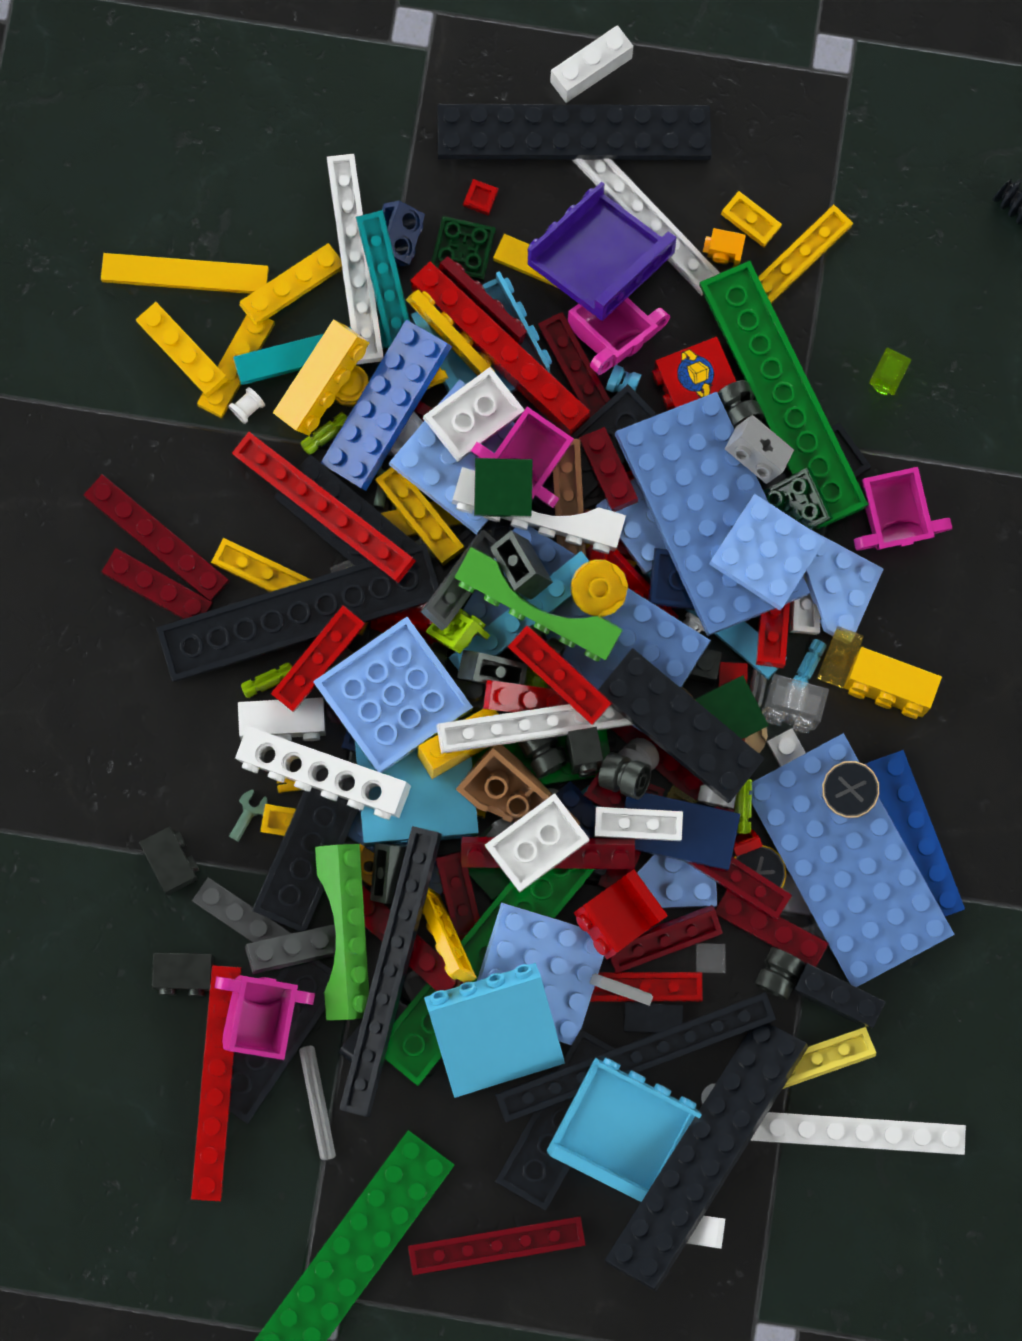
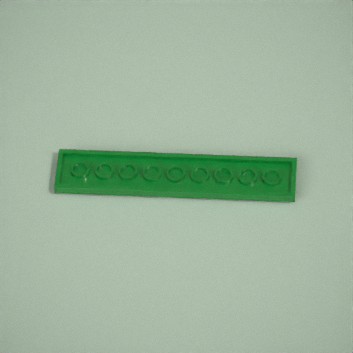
(781, 385)
(413, 1042)
(359, 1244)

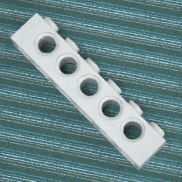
(257, 743)

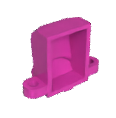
(618, 334)
(536, 440)
(897, 511)
(260, 1014)

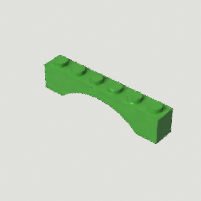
(486, 575)
(342, 879)

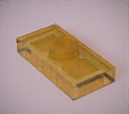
(840, 657)

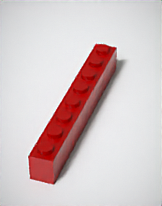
(504, 352)

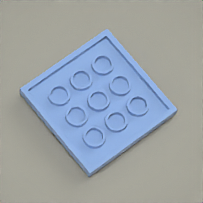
(435, 470)
(392, 695)
(561, 954)

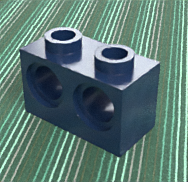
(403, 236)

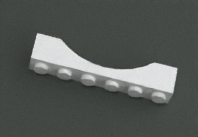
(596, 527)

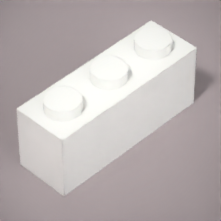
(591, 64)
(280, 721)

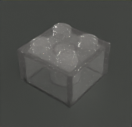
(794, 703)

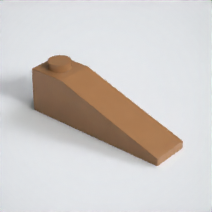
(503, 785)

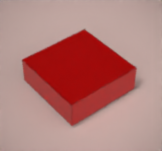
(480, 197)
(746, 843)

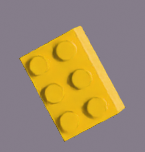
(892, 683)

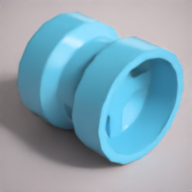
(618, 373)

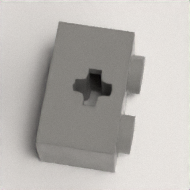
(759, 449)

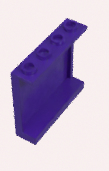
(599, 253)

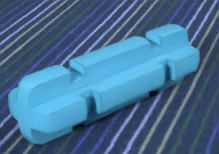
(810, 661)

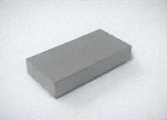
(621, 989)

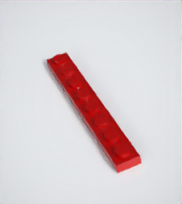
(324, 507)
(214, 1095)

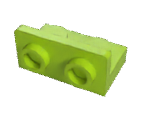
(459, 631)

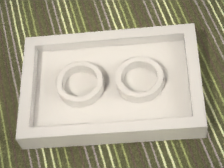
(473, 414)
(537, 843)

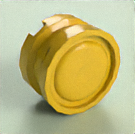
(353, 388)

